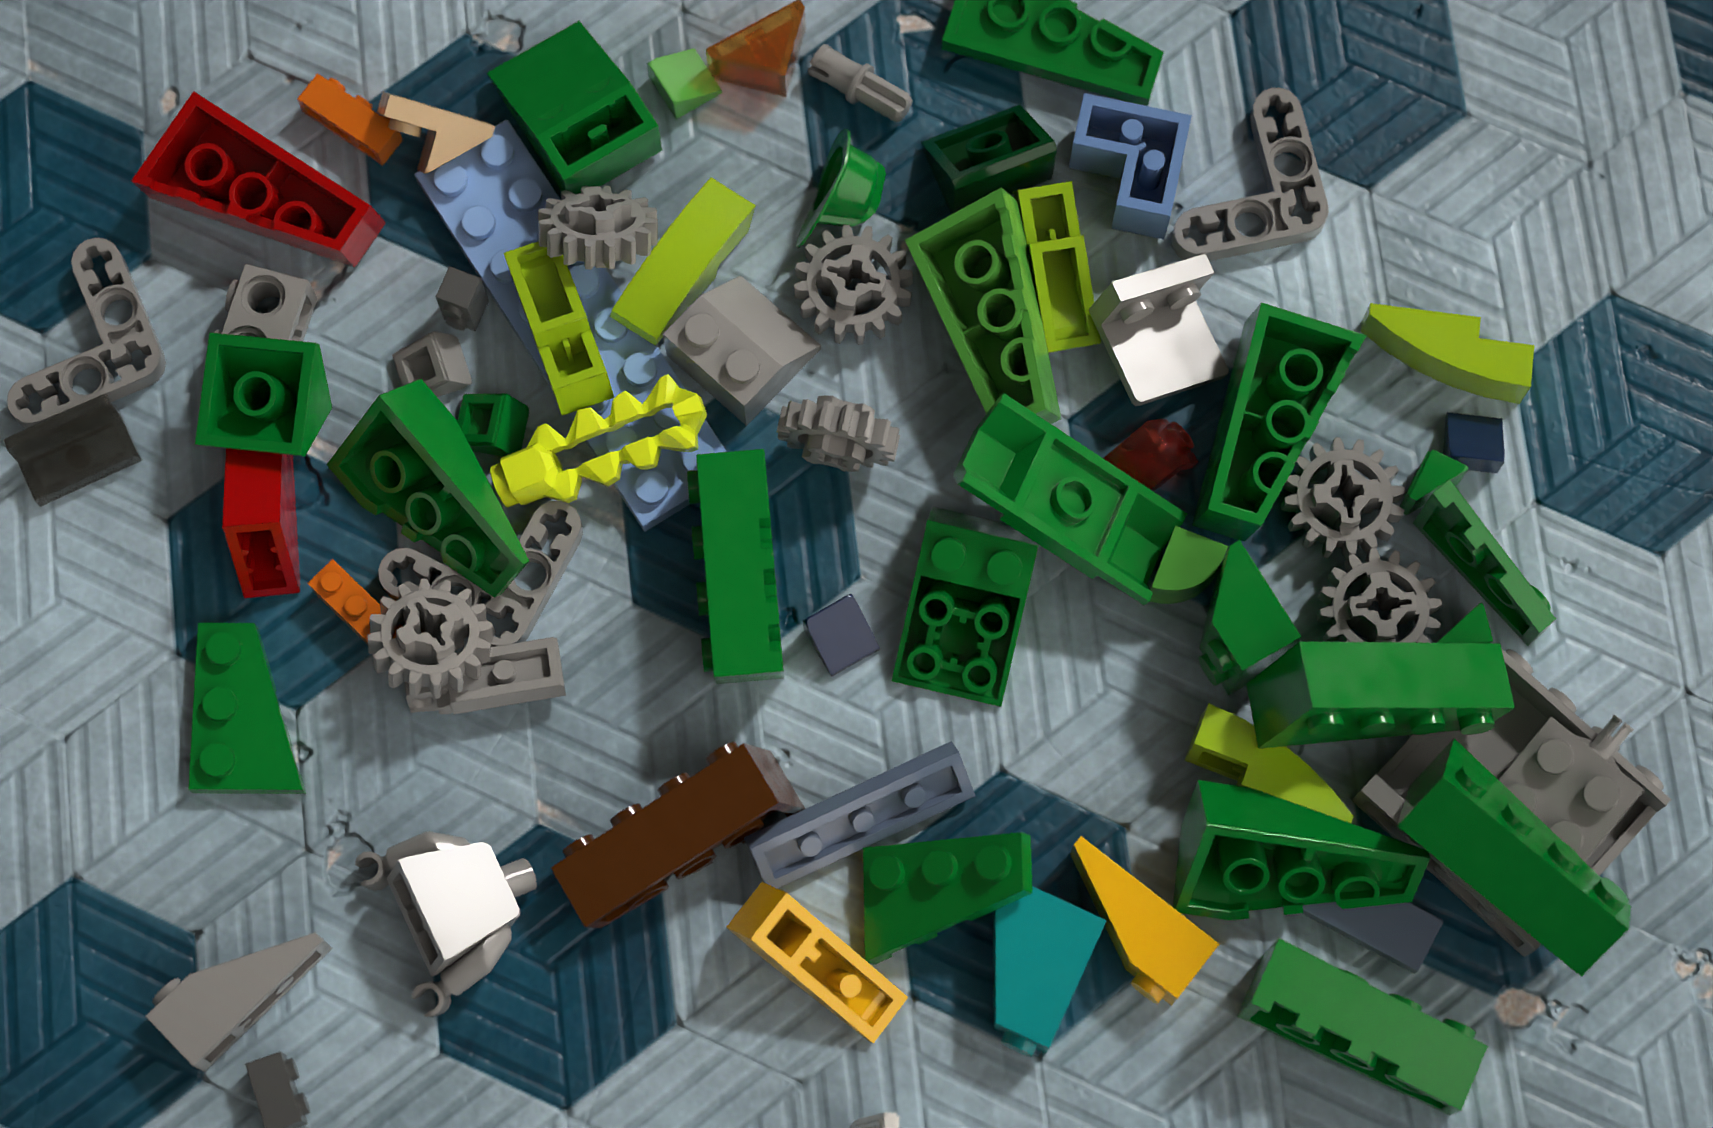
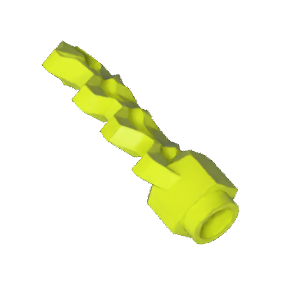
(539, 472)

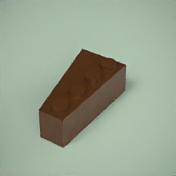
(674, 832)

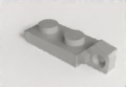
(513, 676)

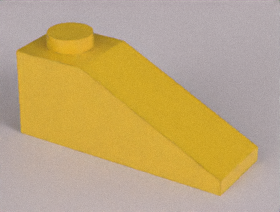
(1148, 934)
(817, 960)

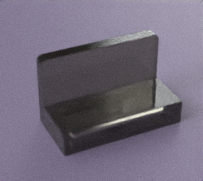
(73, 449)

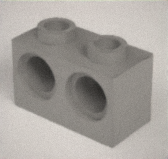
(285, 322)

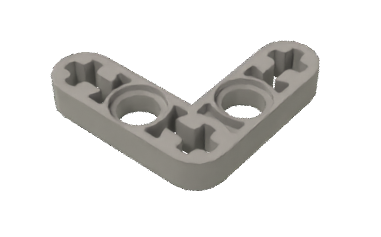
(1271, 207)
(117, 341)
(524, 604)

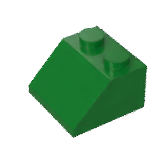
(1243, 624)

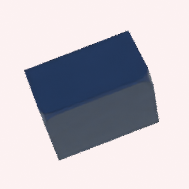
(1475, 441)
(840, 635)

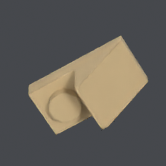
(447, 133)

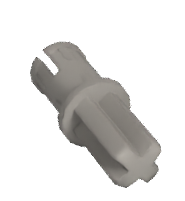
(859, 83)

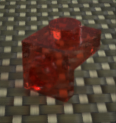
(1154, 453)

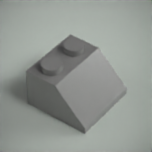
(739, 347)

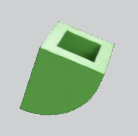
(1186, 567)

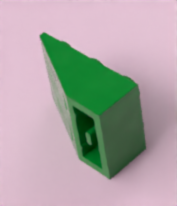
(577, 109)
(965, 607)

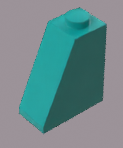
(1037, 965)

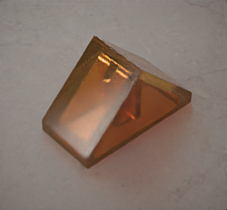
(761, 53)

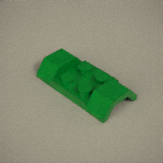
(1067, 497)

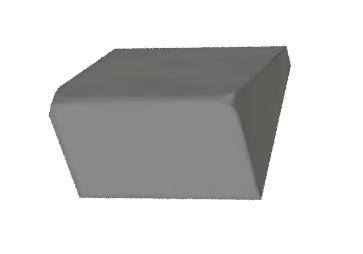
(436, 361)

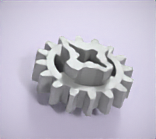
(598, 227)
(833, 276)
(838, 433)
(1365, 493)
(1378, 587)
(418, 655)

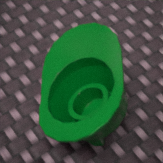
(847, 188)

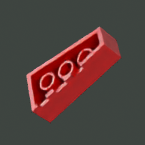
(244, 180)

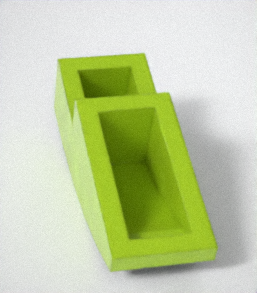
(684, 261)
(1058, 265)
(559, 328)
(1451, 351)
(1230, 748)

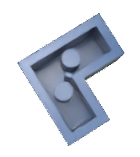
(1140, 148)

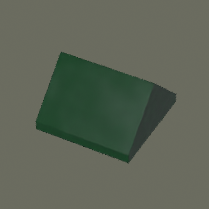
(990, 154)

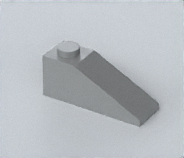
(224, 1001)

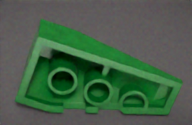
(421, 472)
(1268, 853)

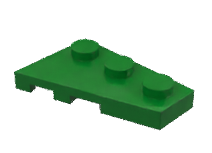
(1482, 562)
(237, 718)
(937, 884)

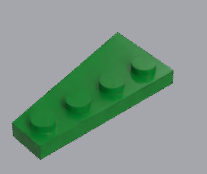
(1055, 44)

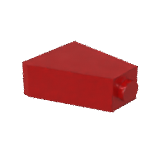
(261, 522)

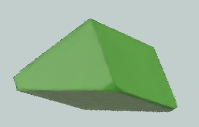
(683, 81)

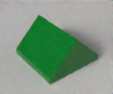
(262, 395)

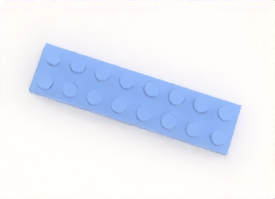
(492, 207)

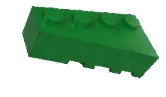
(1513, 859)

